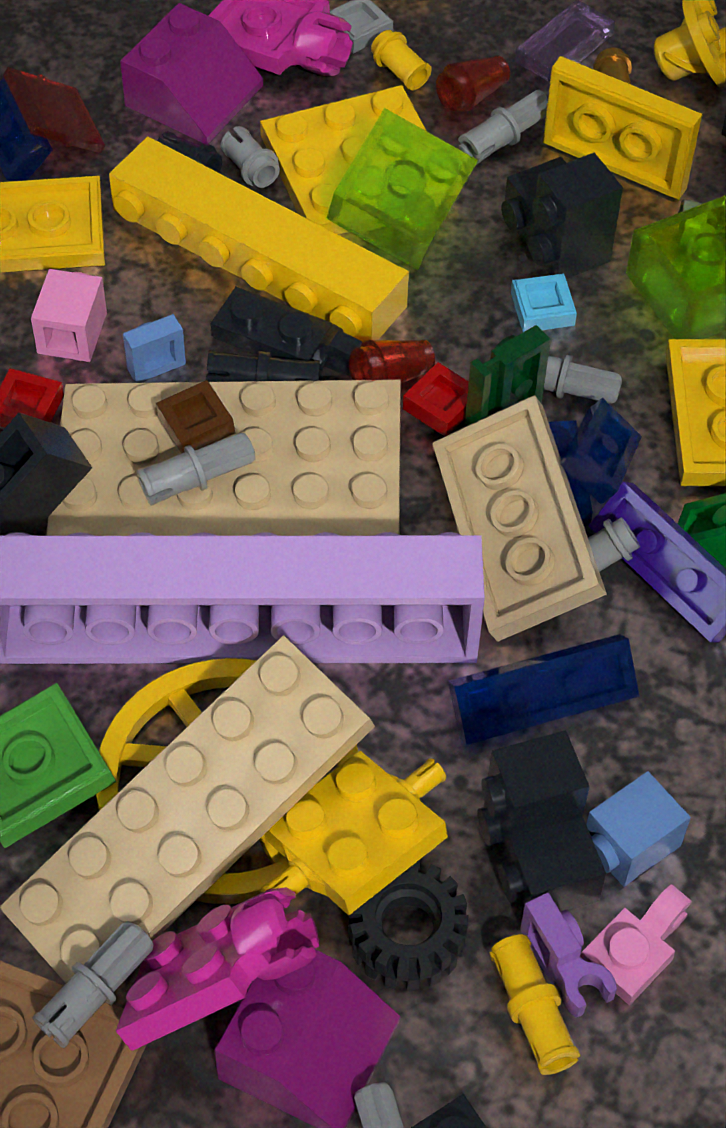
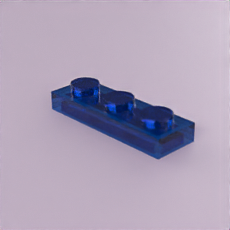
(543, 688)

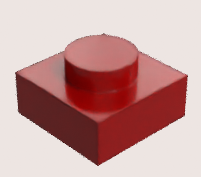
(28, 395)
(438, 399)

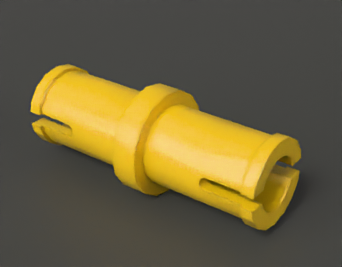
(534, 1004)

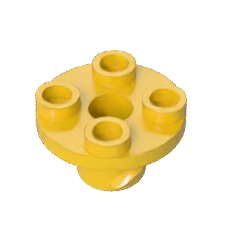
(695, 45)

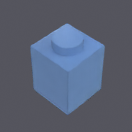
(637, 828)

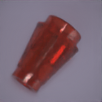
(471, 81)
(391, 360)

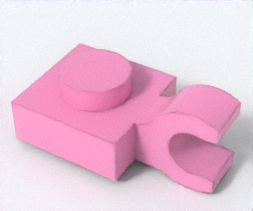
(635, 947)

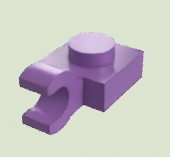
(557, 947)

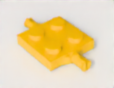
(357, 831)

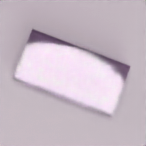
(569, 34)

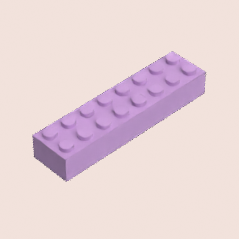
(238, 595)

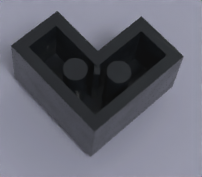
(565, 213)
(36, 472)
(537, 822)

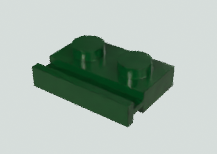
(510, 376)

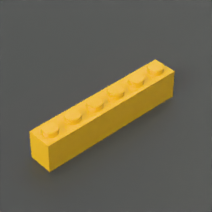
(259, 240)

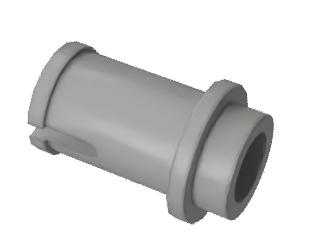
(257, 165)
(613, 543)

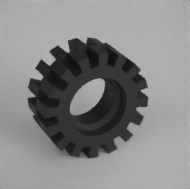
(411, 961)

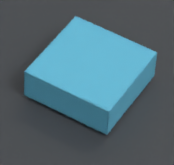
(543, 302)

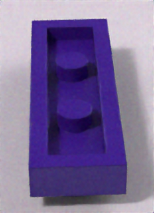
(671, 560)

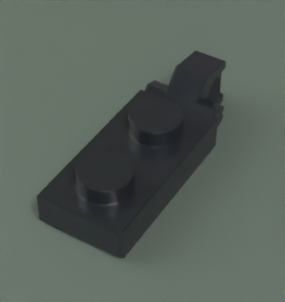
(267, 325)

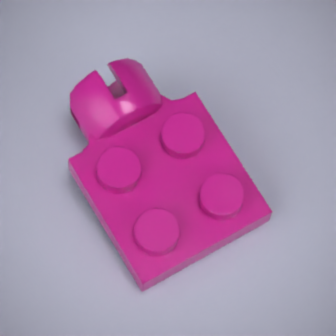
(287, 34)
(215, 964)

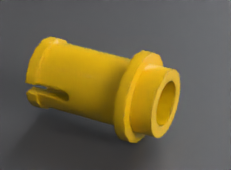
(392, 52)

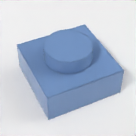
(154, 348)

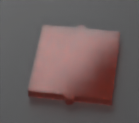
(53, 110)

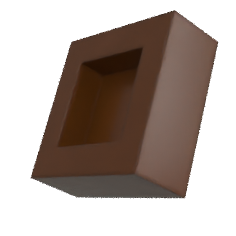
(195, 417)

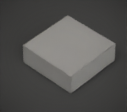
(366, 22)

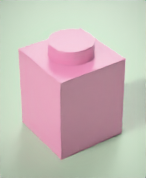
(69, 315)

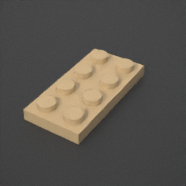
(516, 495)

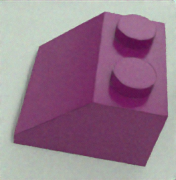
(189, 74)
(307, 1042)

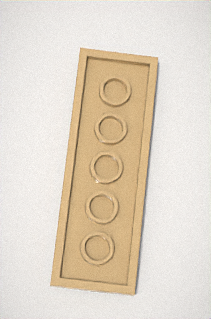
(190, 810)

